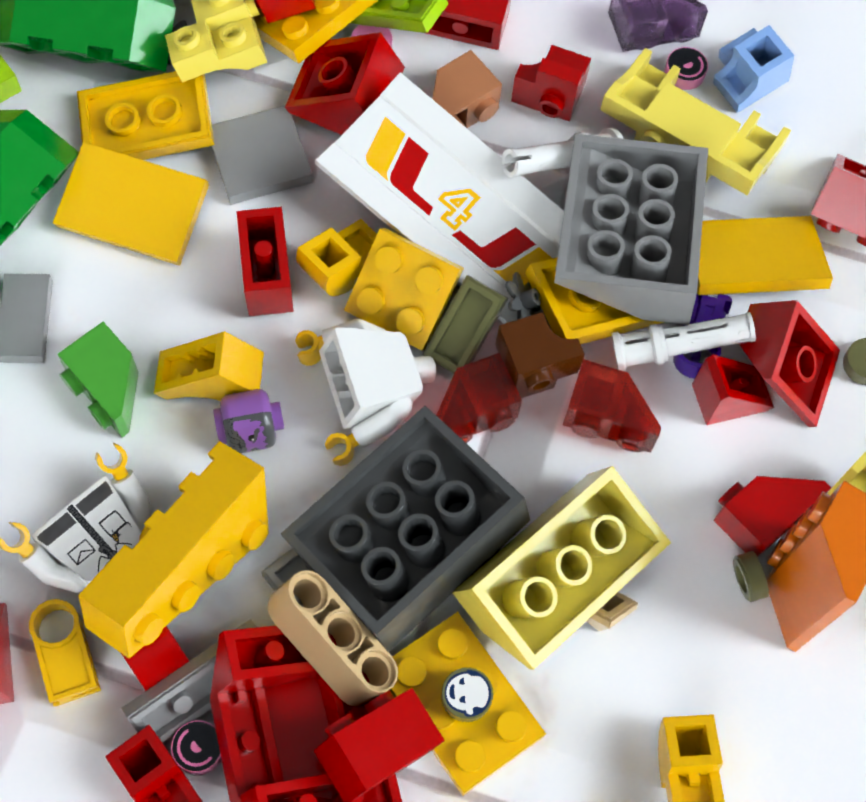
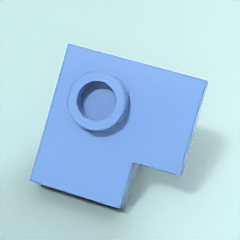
(753, 67)

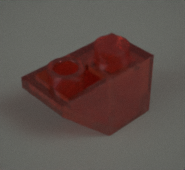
(480, 398)
(611, 407)

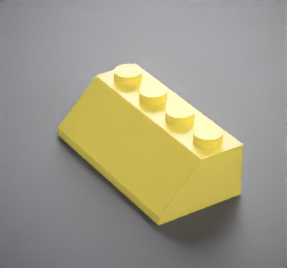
(562, 567)

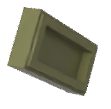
(465, 324)

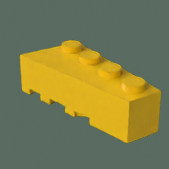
(179, 553)

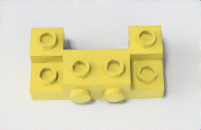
(219, 40)
(666, 114)

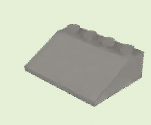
(634, 226)

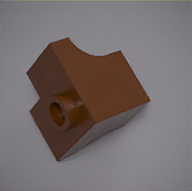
(536, 354)

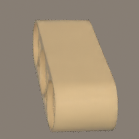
(309, 629)

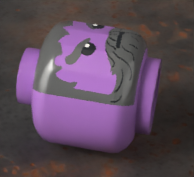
(248, 421)

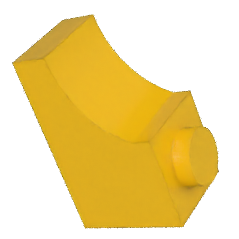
(209, 368)

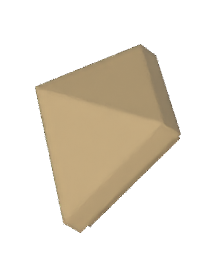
(612, 612)

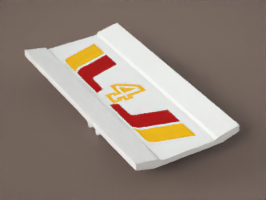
(444, 188)

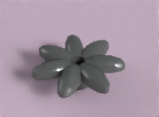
(525, 298)

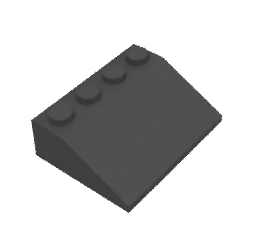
(408, 526)

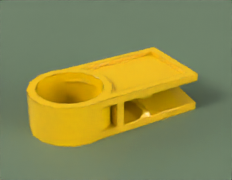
(65, 664)

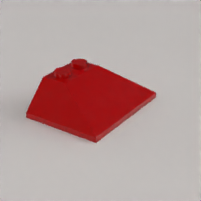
(272, 717)

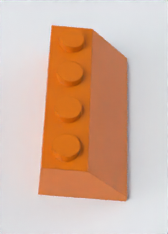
(819, 565)

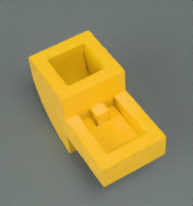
(335, 257)
(690, 759)

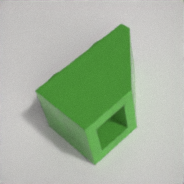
(105, 373)

